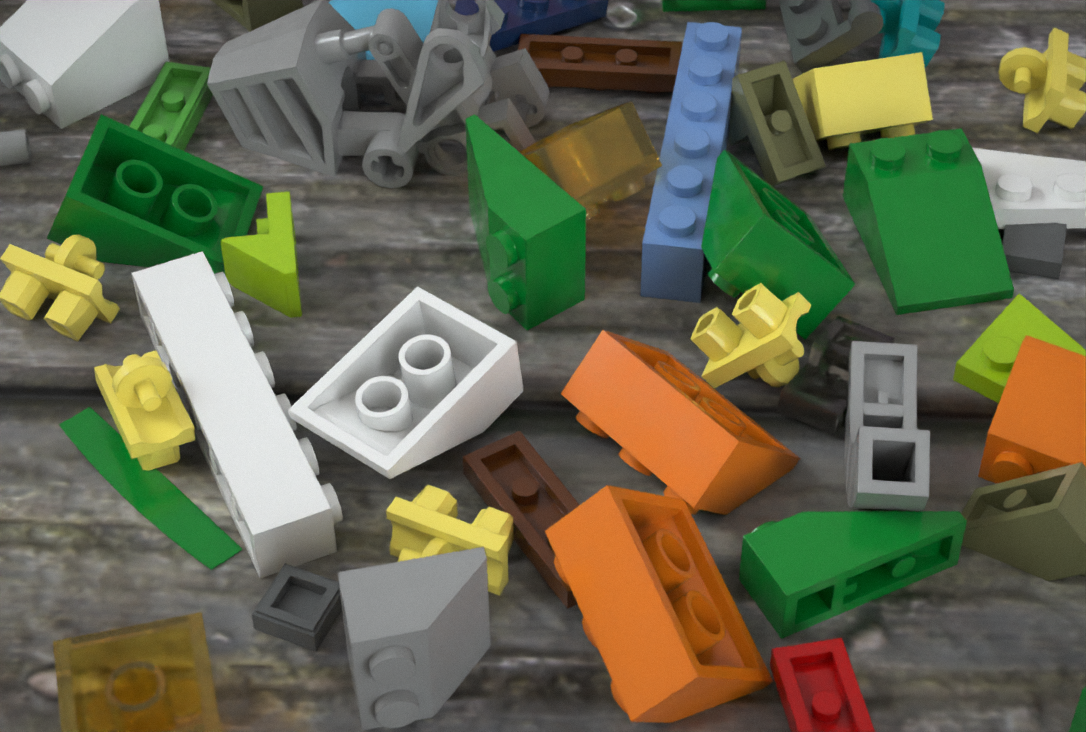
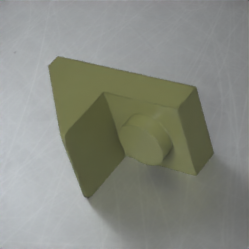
(774, 121)

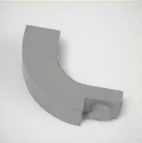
(883, 449)

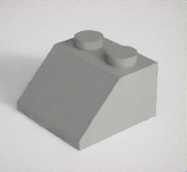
(414, 633)

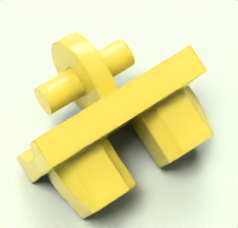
(1048, 81)
(65, 275)
(761, 344)
(146, 409)
(431, 528)

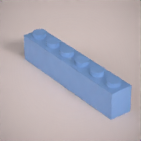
(692, 141)

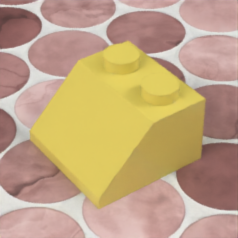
(865, 98)

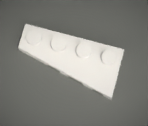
(1034, 188)

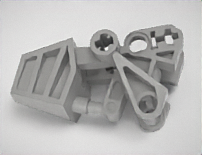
(297, 74)

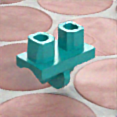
(910, 27)

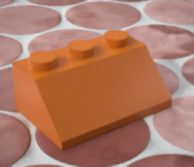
(1039, 414)
(674, 425)
(655, 605)

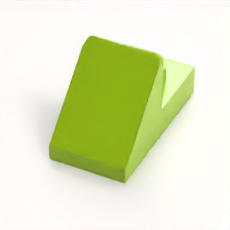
(267, 262)

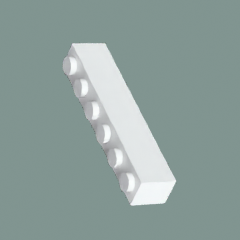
(236, 416)

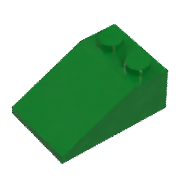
(152, 201)
(927, 221)
(524, 229)
(767, 239)

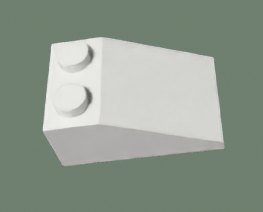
(414, 386)

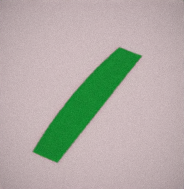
(149, 491)

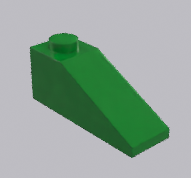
(842, 559)

